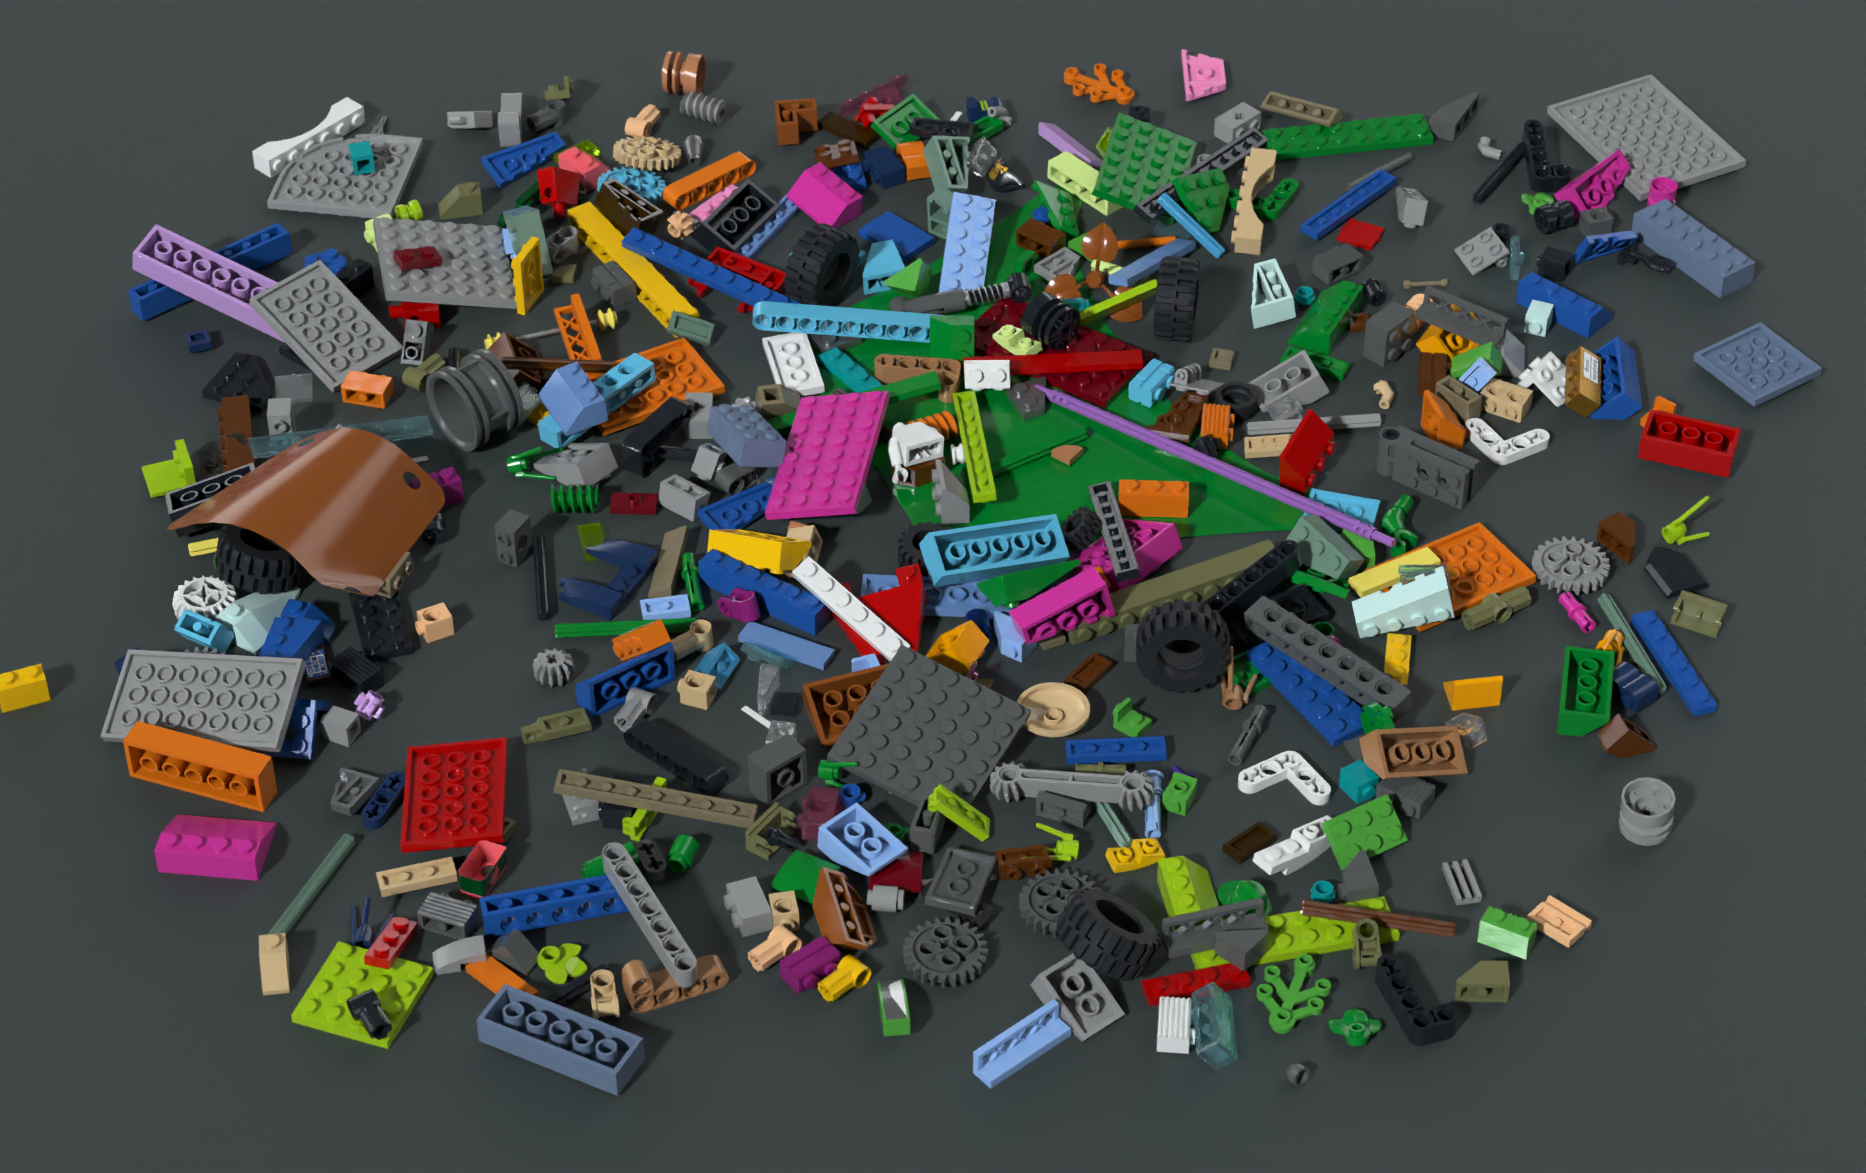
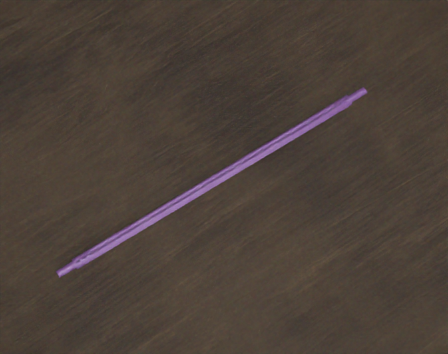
(1217, 466)

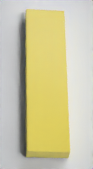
(1387, 574)

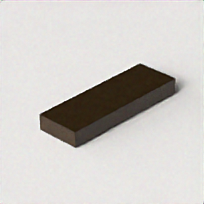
(847, 130)

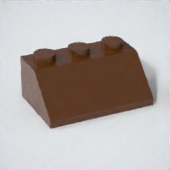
(510, 346)

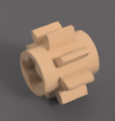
(680, 225)

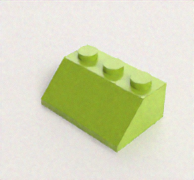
(1185, 887)

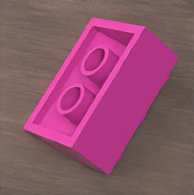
(825, 197)

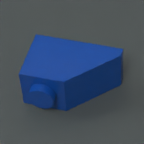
(307, 610)

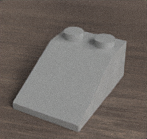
(1292, 376)
(579, 464)
(1081, 996)

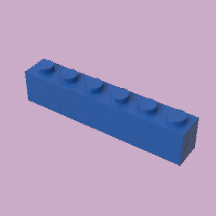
(772, 594)

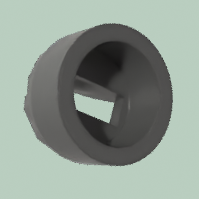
(1298, 1074)

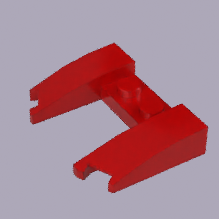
(747, 268)

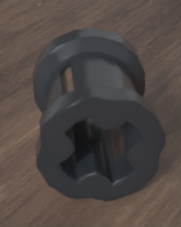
(1375, 294)

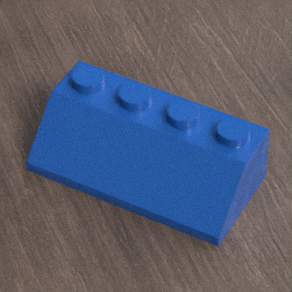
(1569, 308)
(1618, 382)
(611, 686)

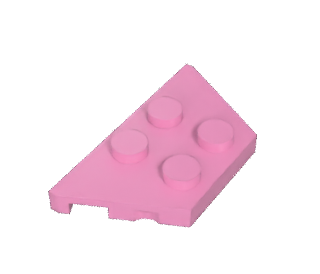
(1202, 75)

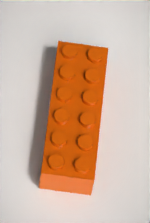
(200, 766)

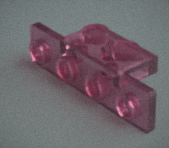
(884, 93)

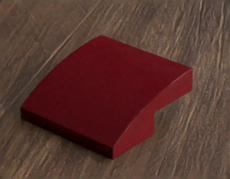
(902, 872)

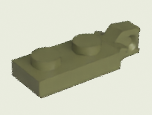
(556, 726)

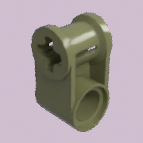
(1365, 947)

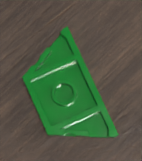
(1320, 582)

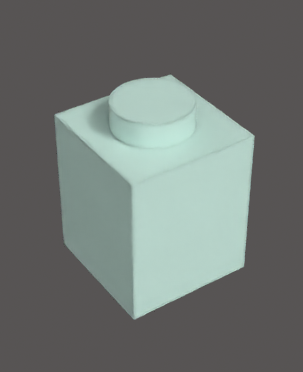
(1538, 318)

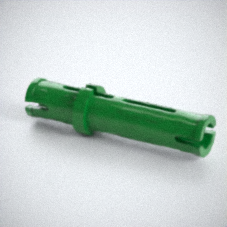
(689, 565)

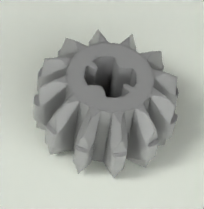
(553, 667)

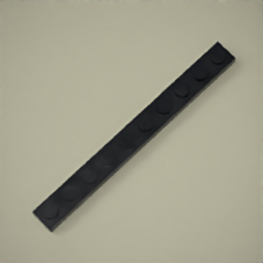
(1224, 158)

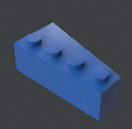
(293, 638)

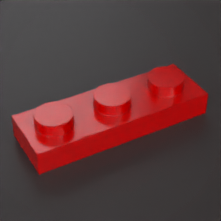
(391, 943)

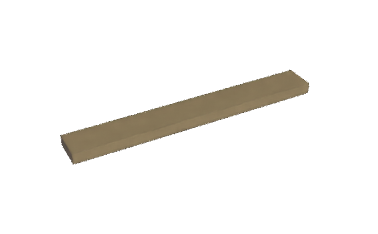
(655, 798)

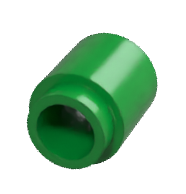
(682, 853)

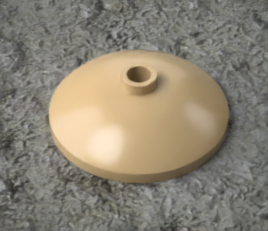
(1055, 709)

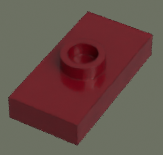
(634, 503)

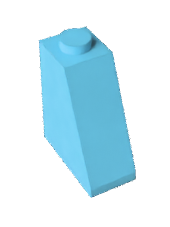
(881, 264)

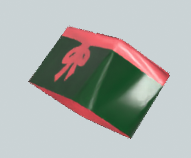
(482, 855)

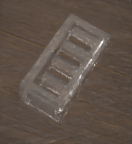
(768, 684)

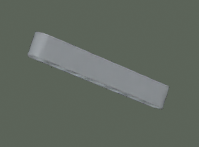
(650, 915)

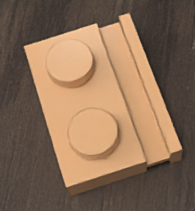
(1559, 921)

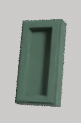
(690, 328)

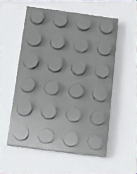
(325, 325)

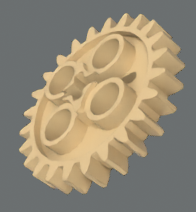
(646, 153)

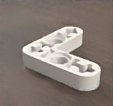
(1502, 451)
(1287, 766)

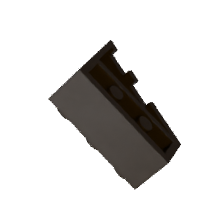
(627, 208)

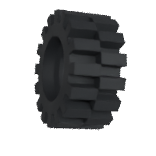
(1081, 528)

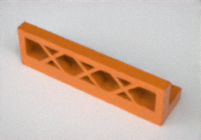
(582, 326)

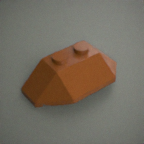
(842, 912)

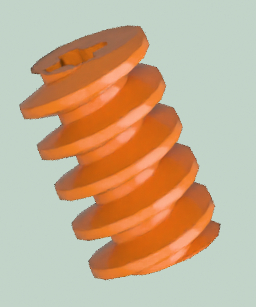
(942, 422)

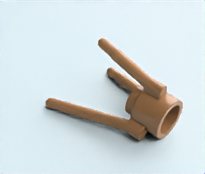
(1233, 694)

